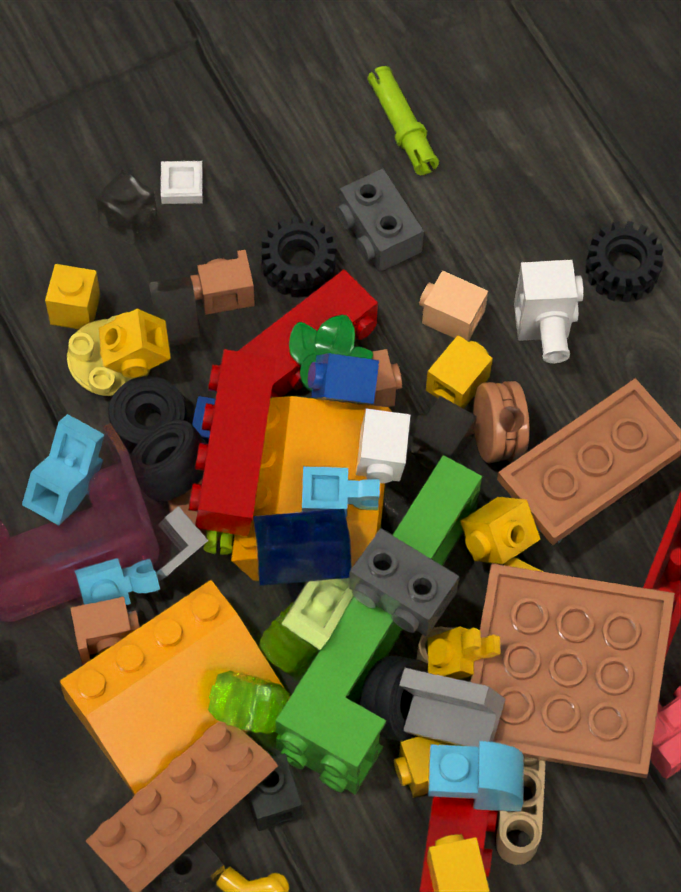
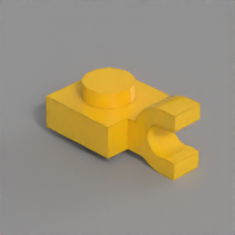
(455, 650)

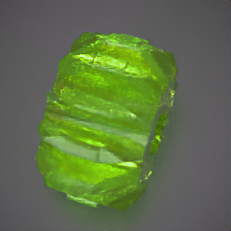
(284, 646)
(247, 701)

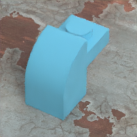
(64, 476)
(487, 773)

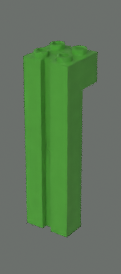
(322, 718)

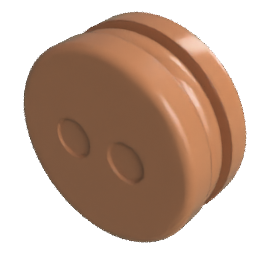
(501, 421)

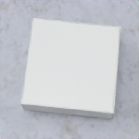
(181, 182)

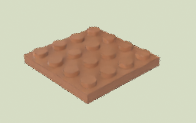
(575, 667)

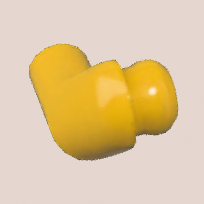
(234, 882)

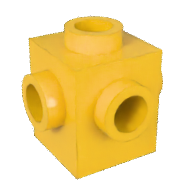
(134, 343)

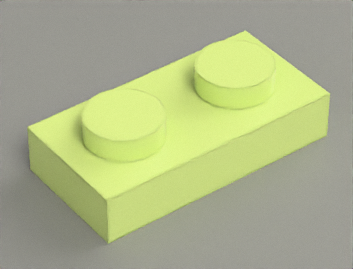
(318, 610)

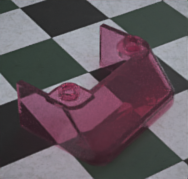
(42, 562)

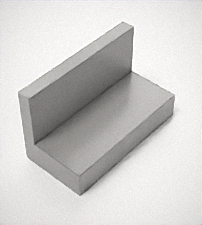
(183, 535)
(451, 709)

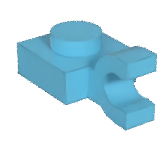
(330, 489)
(109, 581)

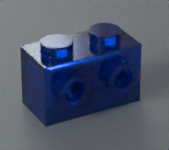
(302, 547)

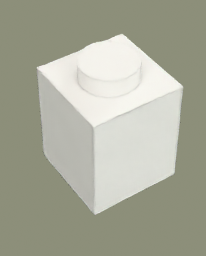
(383, 445)

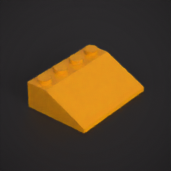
(310, 435)
(153, 687)

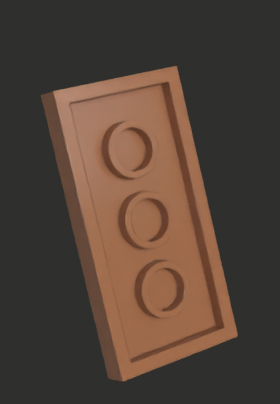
(593, 460)
(180, 804)

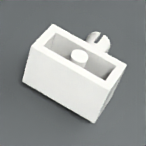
(548, 305)

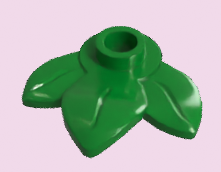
(332, 337)

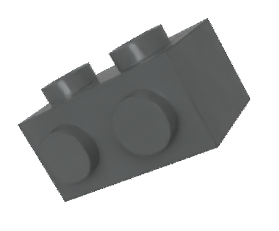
(379, 220)
(402, 583)

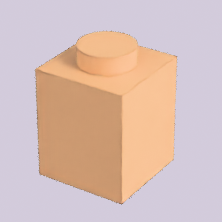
(453, 306)

